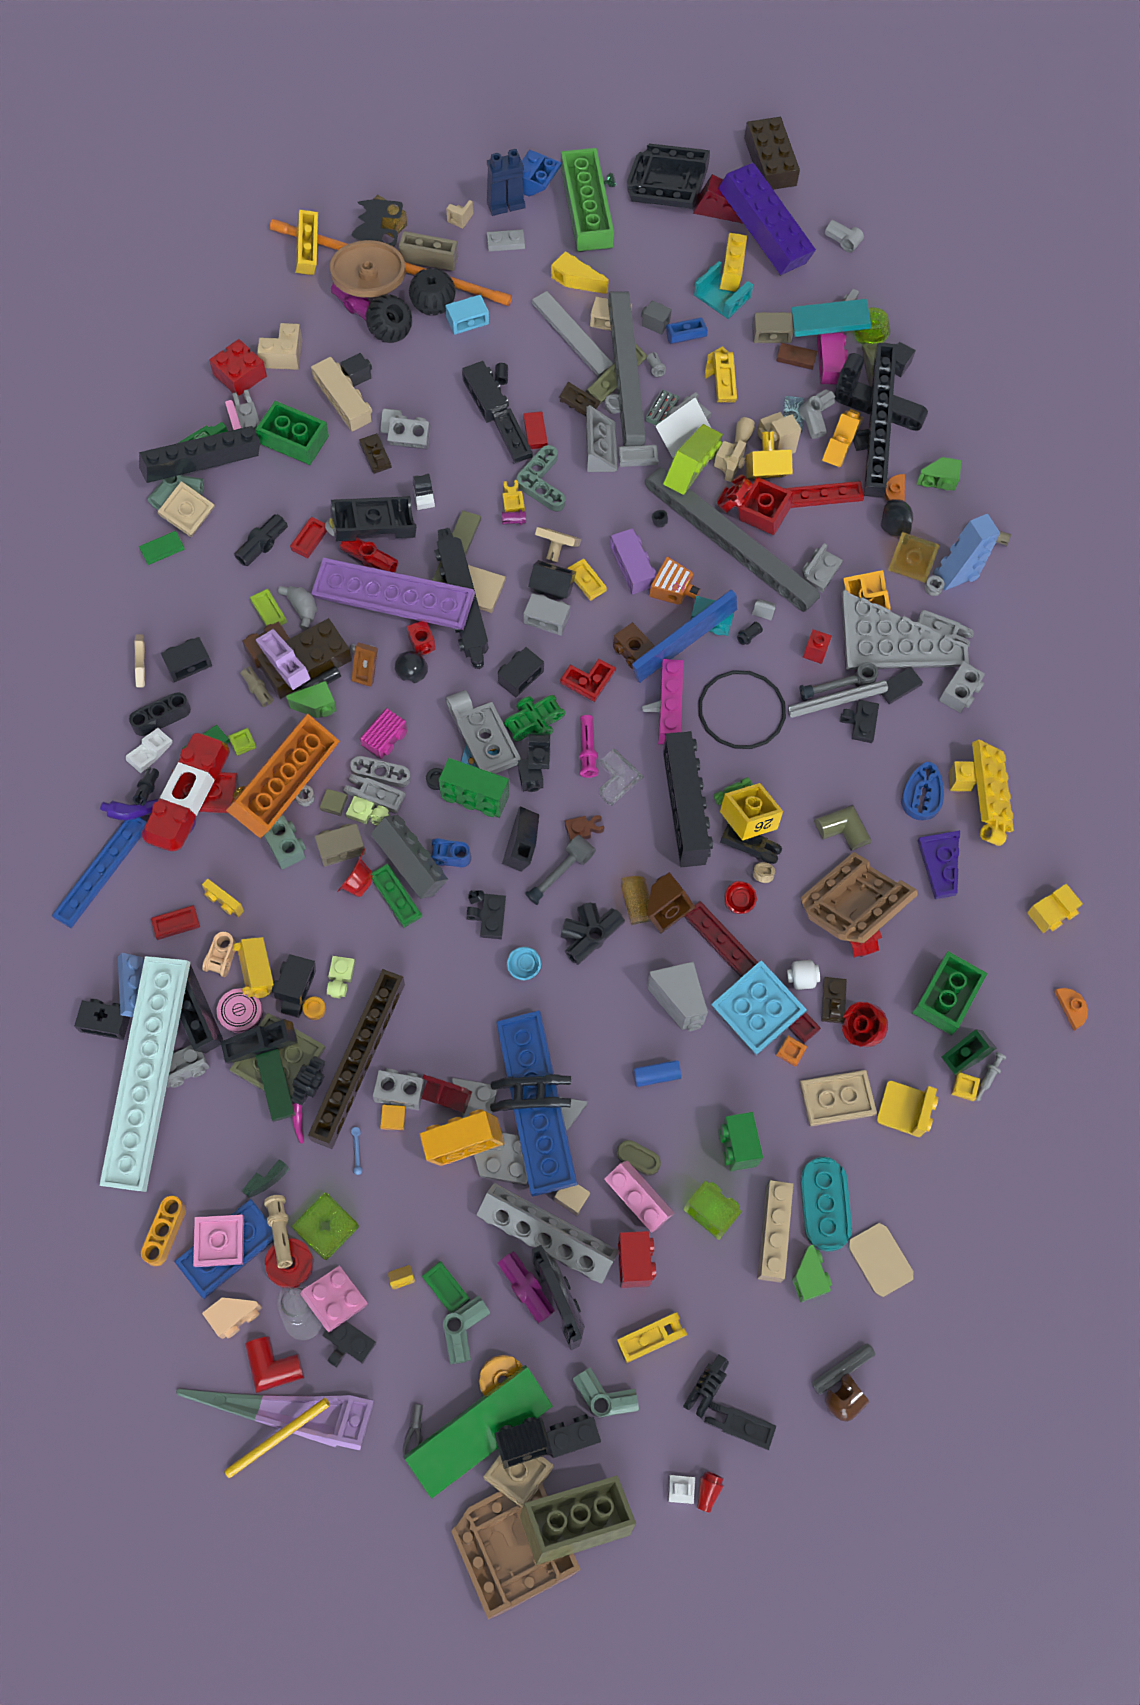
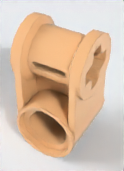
(219, 958)

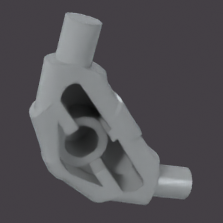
(302, 602)

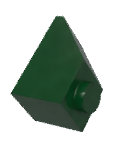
(969, 1051)

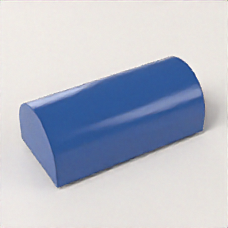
(686, 330)
(657, 1073)

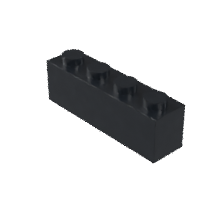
(198, 1017)

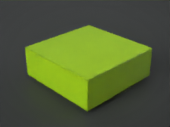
(242, 741)

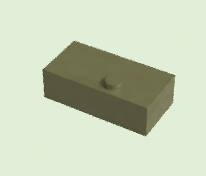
(577, 1519)

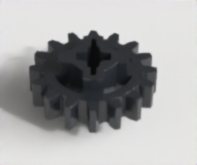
(308, 1080)

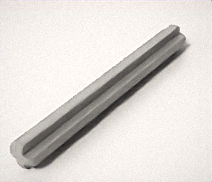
(837, 698)

